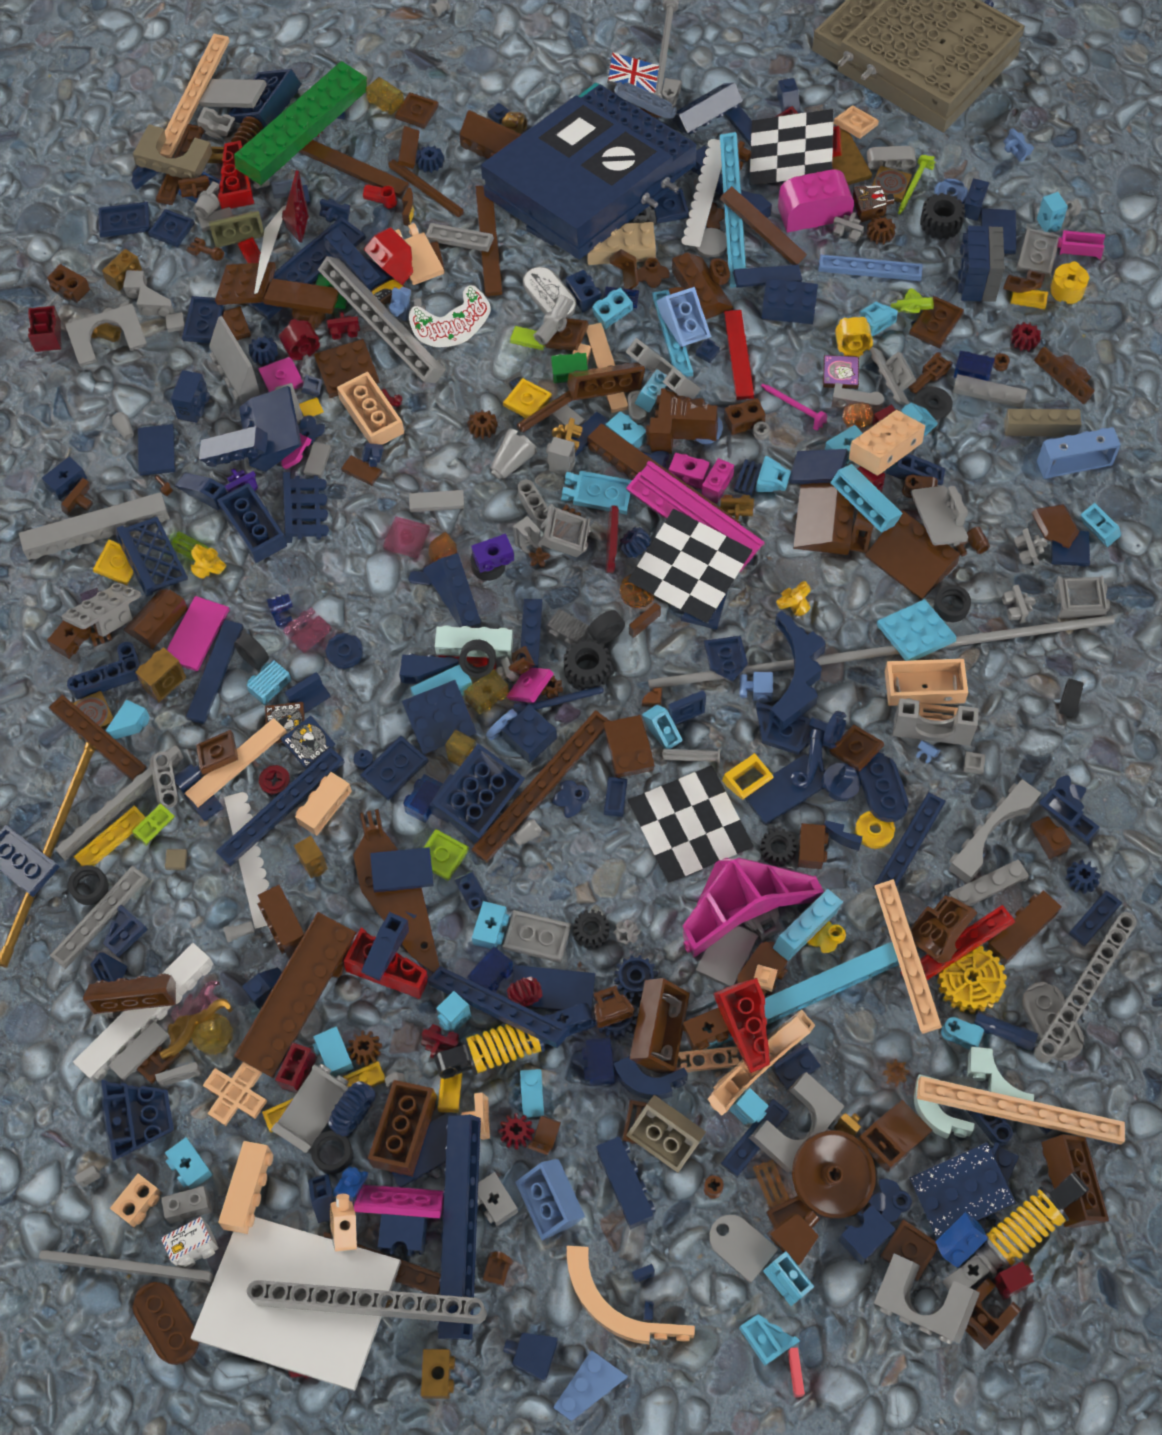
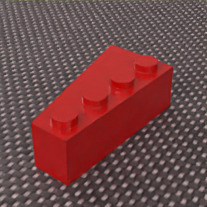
(234, 185)
(400, 975)

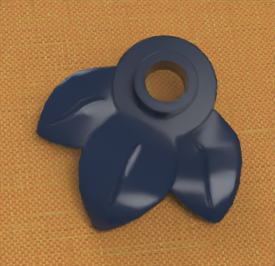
(310, 429)
(1070, 791)
(568, 797)
(887, 1200)

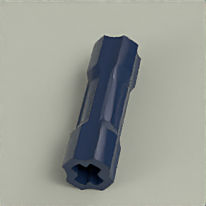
(1020, 1036)

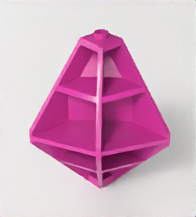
(742, 891)

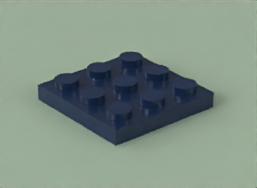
(437, 715)

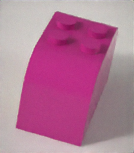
(814, 200)

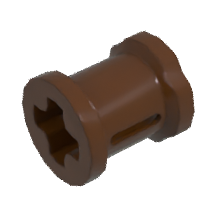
(717, 1182)

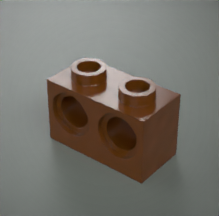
(68, 283)
(745, 419)

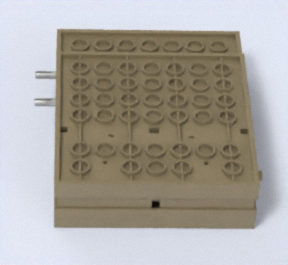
(921, 52)

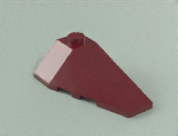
(296, 210)

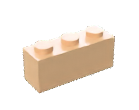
(323, 803)

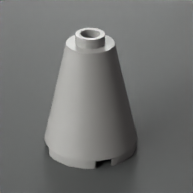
(512, 454)

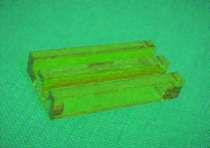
(187, 539)

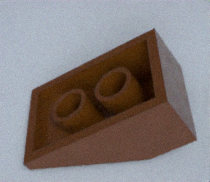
(628, 746)

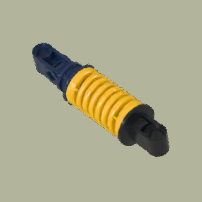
(505, 1042)

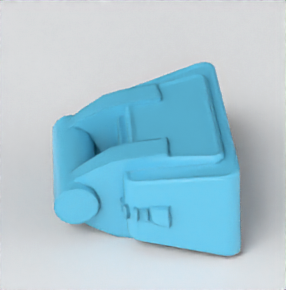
(880, 318)
(769, 475)

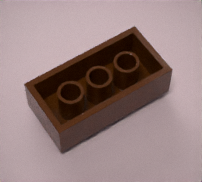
(402, 1128)

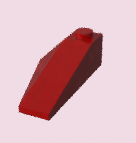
(745, 1017)

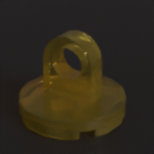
(213, 1035)

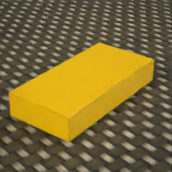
(1032, 298)
(450, 1094)

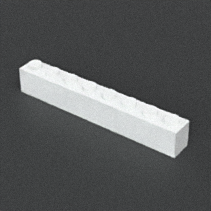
(130, 1024)

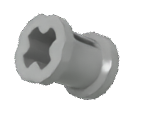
(439, 7)

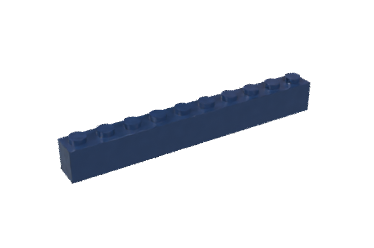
(460, 1218)

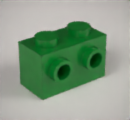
(566, 364)

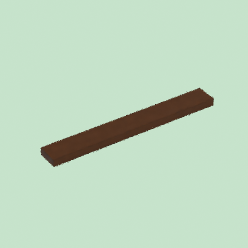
(353, 167)
(490, 259)

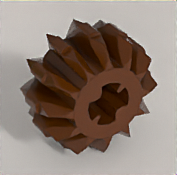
(881, 230)
(482, 424)
(360, 1054)

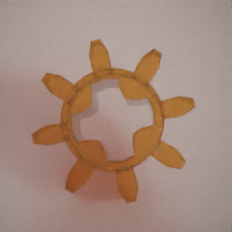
(892, 1076)

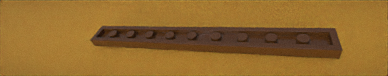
(540, 787)

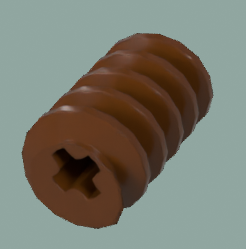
(248, 129)

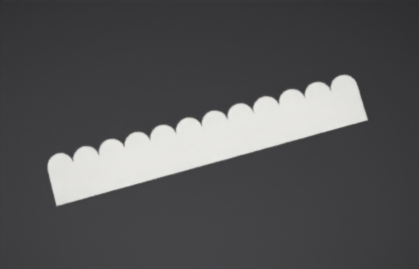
(704, 197)
(249, 862)

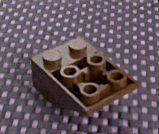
(894, 1135)

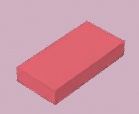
(796, 1374)

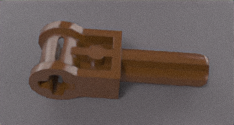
(932, 370)

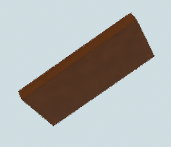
(301, 296)

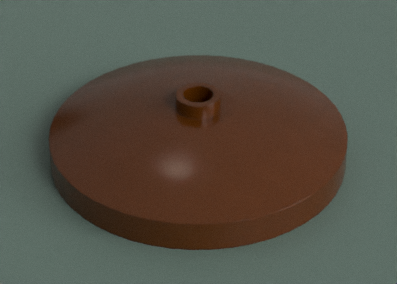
(851, 1173)

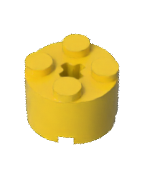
(1069, 282)
(853, 336)

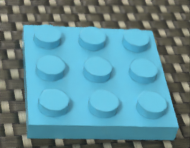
(916, 631)

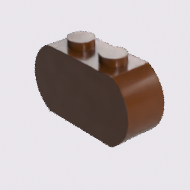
(764, 956)

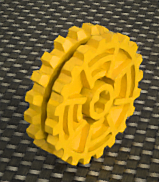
(978, 994)

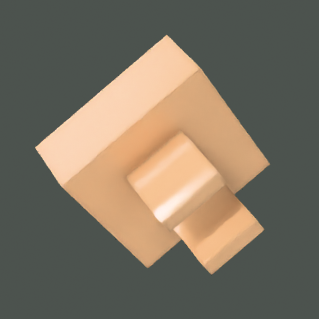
(766, 977)

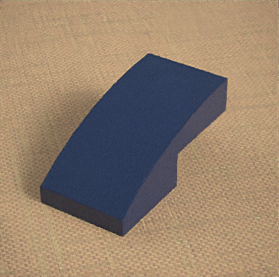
(846, 839)

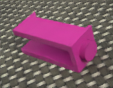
(1081, 243)

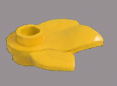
(825, 939)

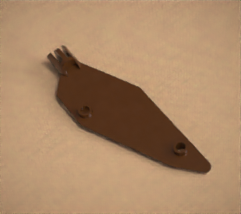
(395, 901)

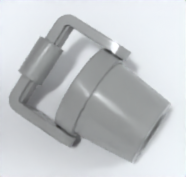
(207, 201)

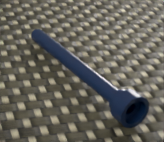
(518, 707)

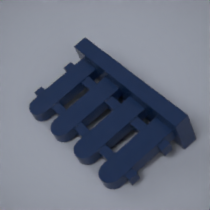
(304, 484)

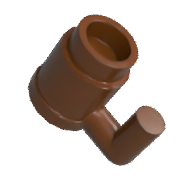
(977, 541)

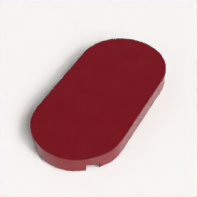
(612, 536)

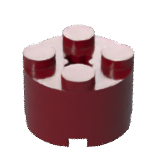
(299, 339)

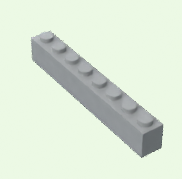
(91, 526)

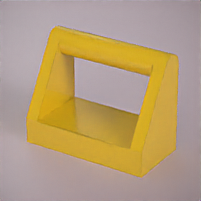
(735, 773)

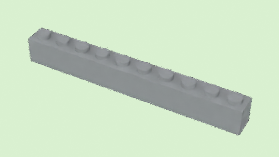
(381, 320)

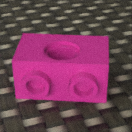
(692, 477)
(718, 480)

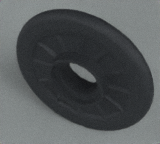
(940, 396)

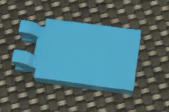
(596, 491)

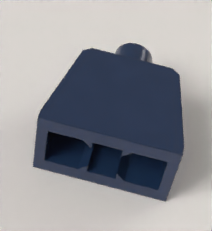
(532, 1354)

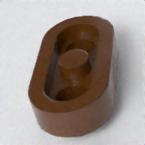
(719, 271)

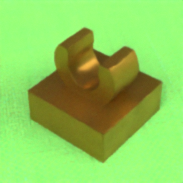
(848, 1124)

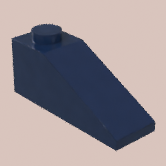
(916, 466)

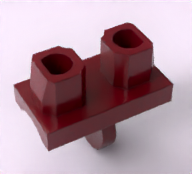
(343, 324)
(436, 1042)

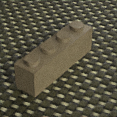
(1042, 422)

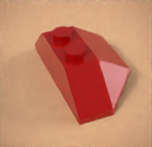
(391, 254)

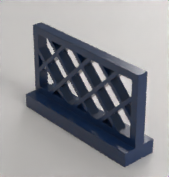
(138, 565)

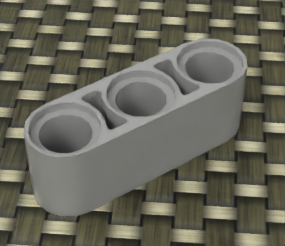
(891, 157)
(530, 498)
(170, 787)

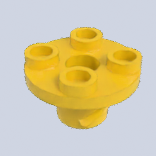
(206, 561)
(795, 599)

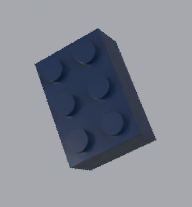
(789, 301)

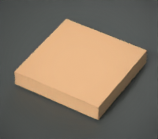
(856, 122)

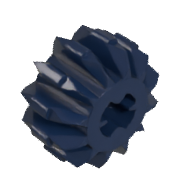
(430, 159)
(263, 350)
(634, 542)
(1082, 877)

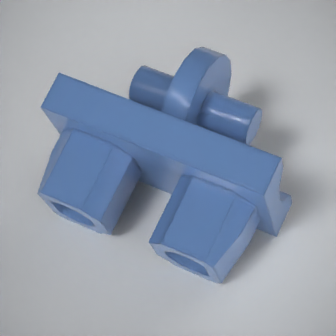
(1016, 144)
(400, 302)

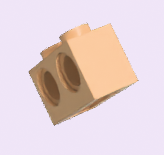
(131, 1197)

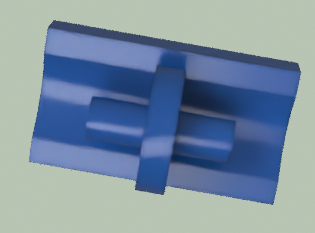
(350, 1183)

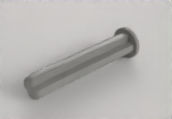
(691, 755)

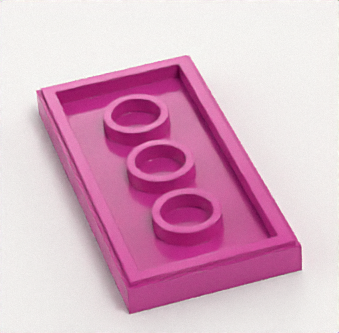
(197, 632)
(399, 1201)

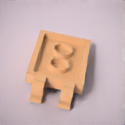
(424, 259)

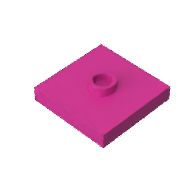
(280, 374)
(530, 685)

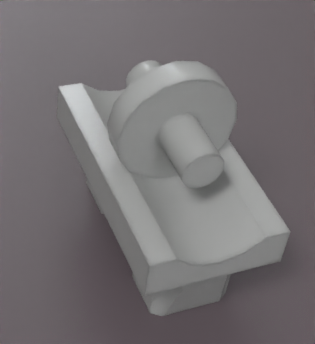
(848, 224)
(1025, 540)
(1022, 604)

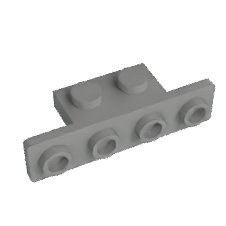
(896, 374)

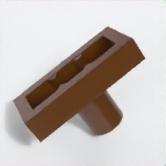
(77, 497)

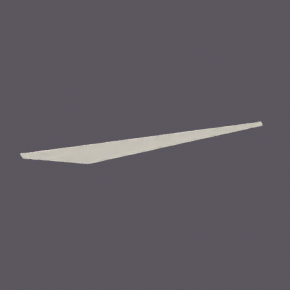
(269, 238)

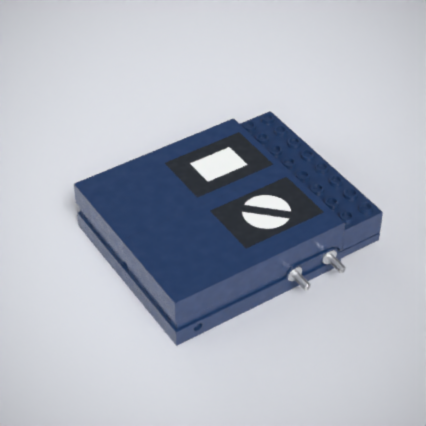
(587, 169)

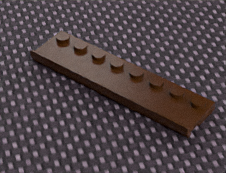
(295, 995)

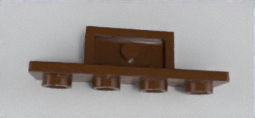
(1067, 373)

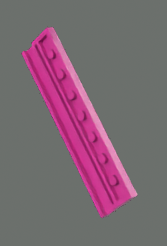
(666, 493)

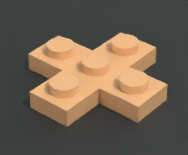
(234, 1093)

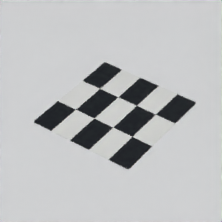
(791, 146)
(690, 565)
(690, 823)

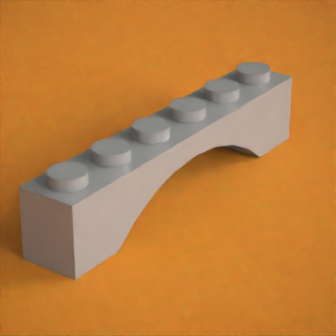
(1018, 803)

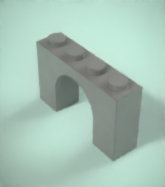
(81, 331)
(652, 360)
(955, 730)
(823, 1110)
(948, 1321)

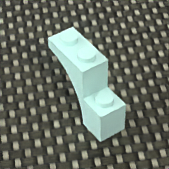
(982, 1067)

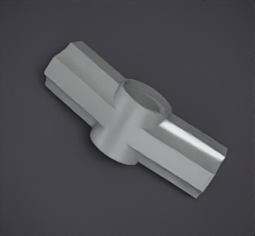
(554, 320)

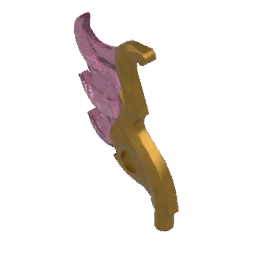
(192, 1013)

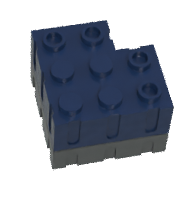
(981, 263)

